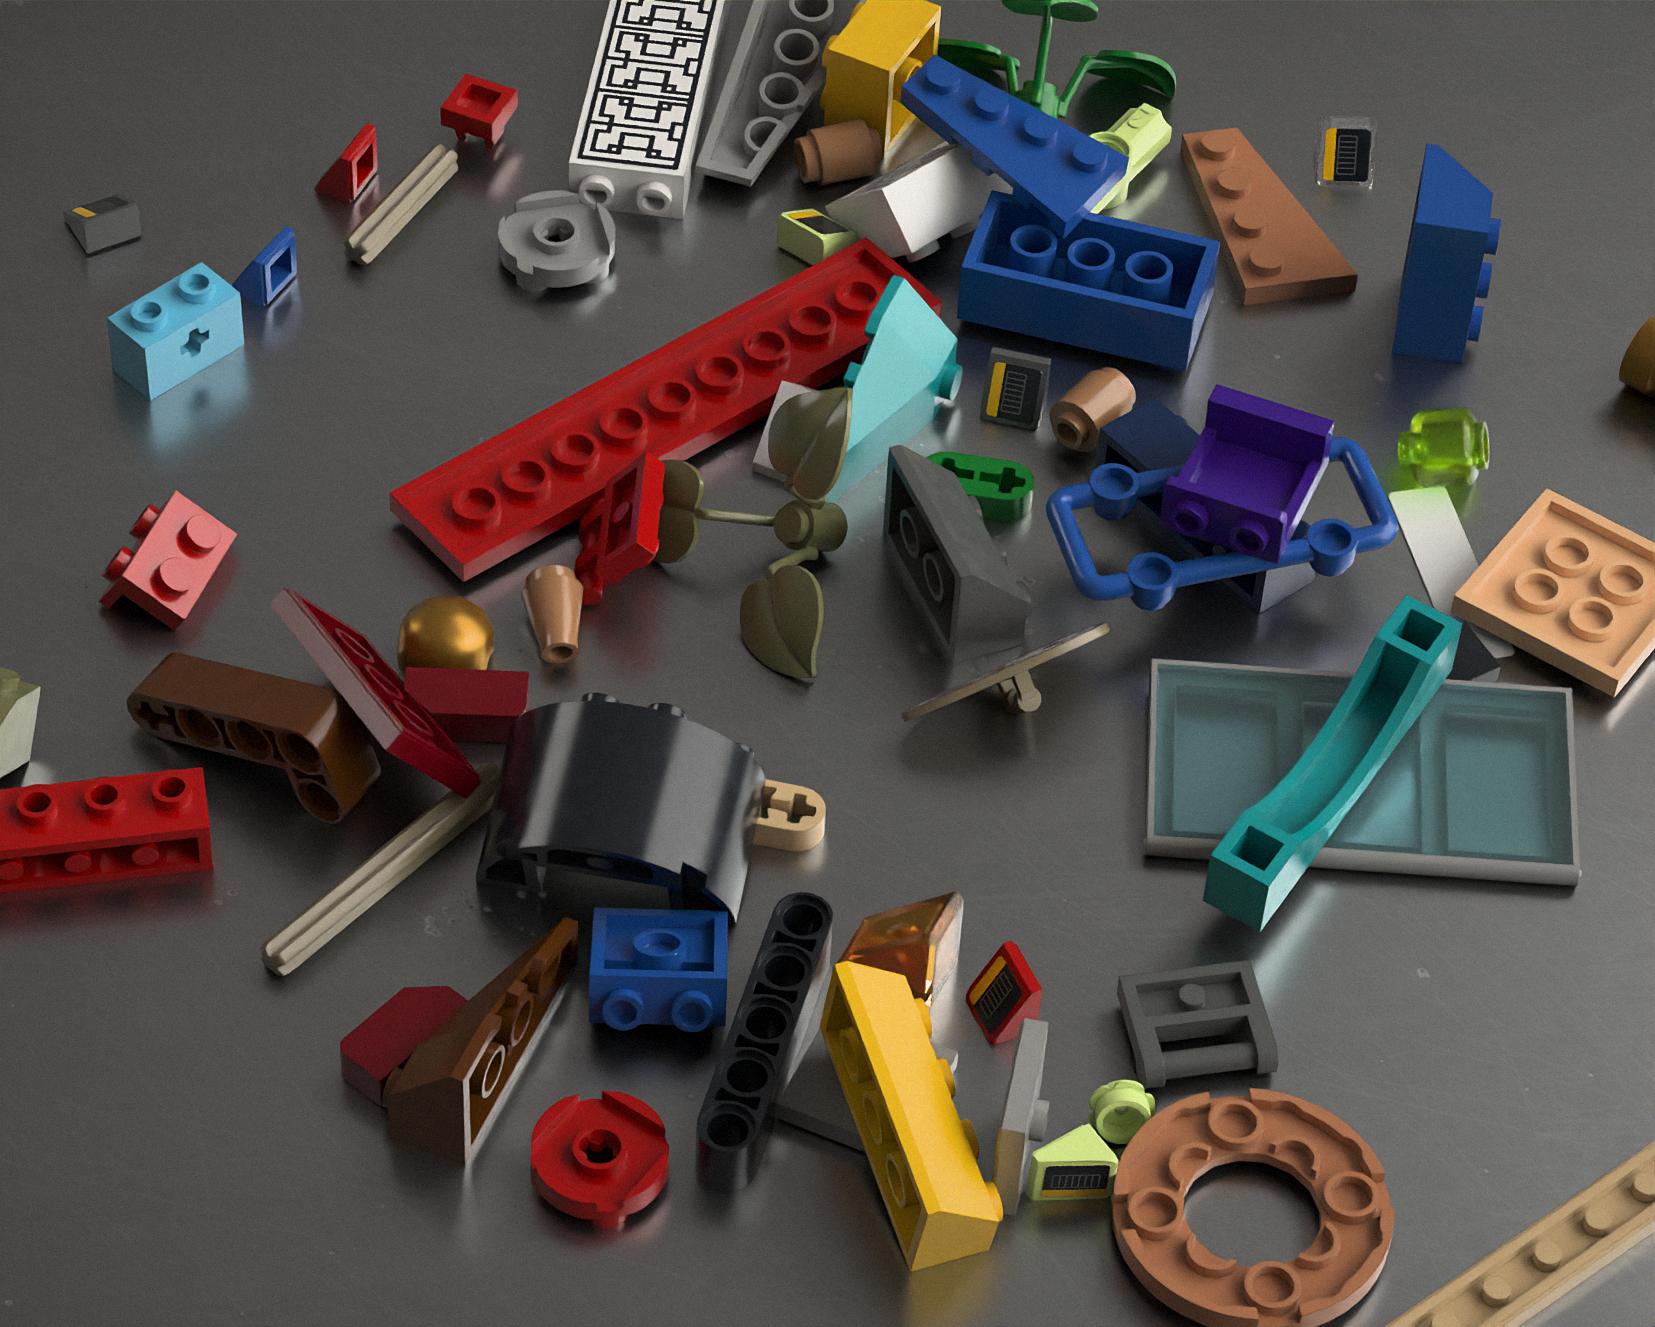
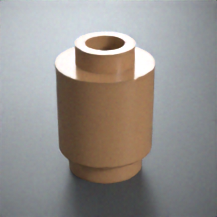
(838, 152)
(1089, 406)

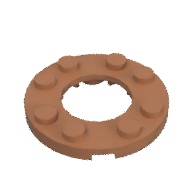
(1267, 1129)

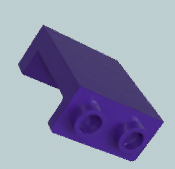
(1248, 474)

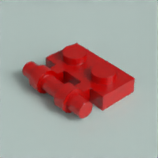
(621, 528)

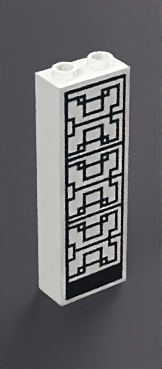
(647, 105)

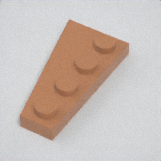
(1261, 227)

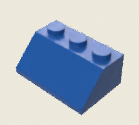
(1445, 261)

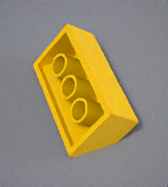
(908, 1116)

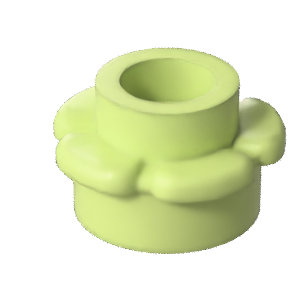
(1116, 1122)

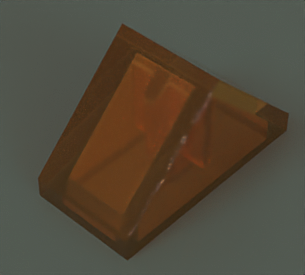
(912, 942)

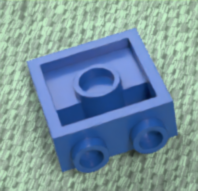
(658, 968)

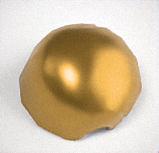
(445, 635)

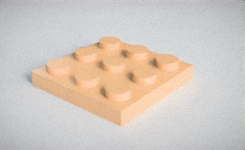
(1568, 592)

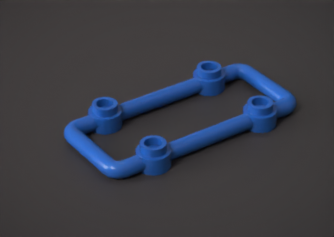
(1154, 577)

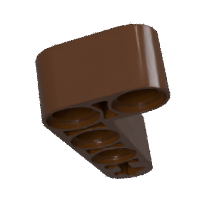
(264, 721)

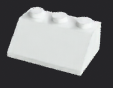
(919, 202)

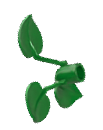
(1042, 95)

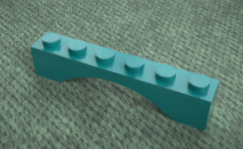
(1290, 825)

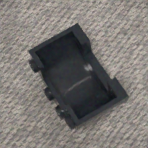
(624, 800)

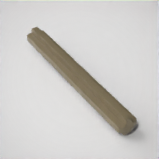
(378, 875)

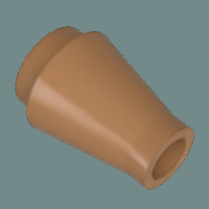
(554, 609)

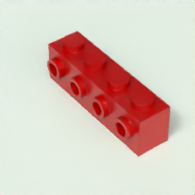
(104, 830)

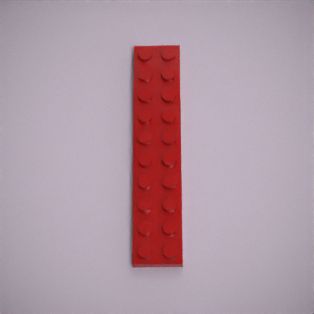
(661, 404)

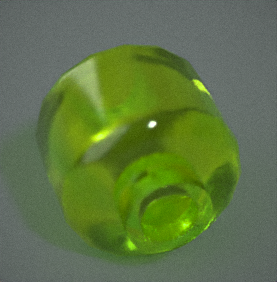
(1444, 447)

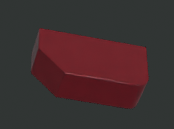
(470, 701)
(392, 1035)

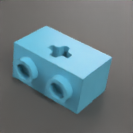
(175, 331)

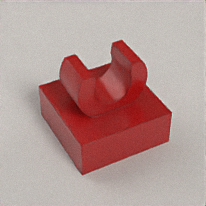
(479, 109)

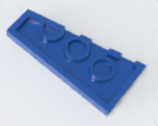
(1030, 150)

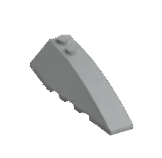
(769, 83)

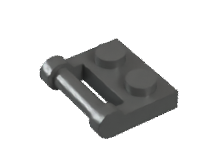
(1196, 1005)

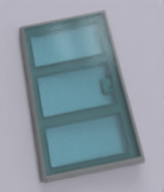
(1465, 794)

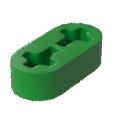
(985, 479)

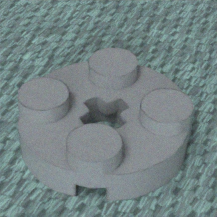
(539, 263)

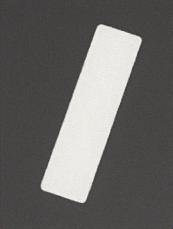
(1441, 552)

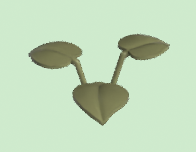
(785, 613)

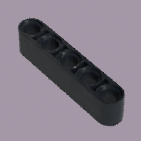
(763, 1042)

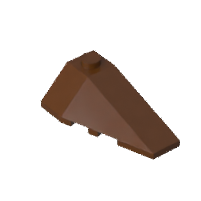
(472, 1057)

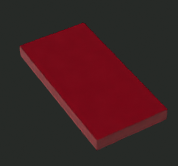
(375, 692)

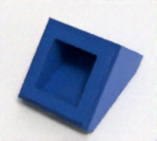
(269, 270)

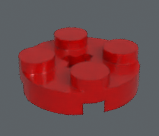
(594, 1190)

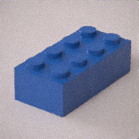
(1099, 288)

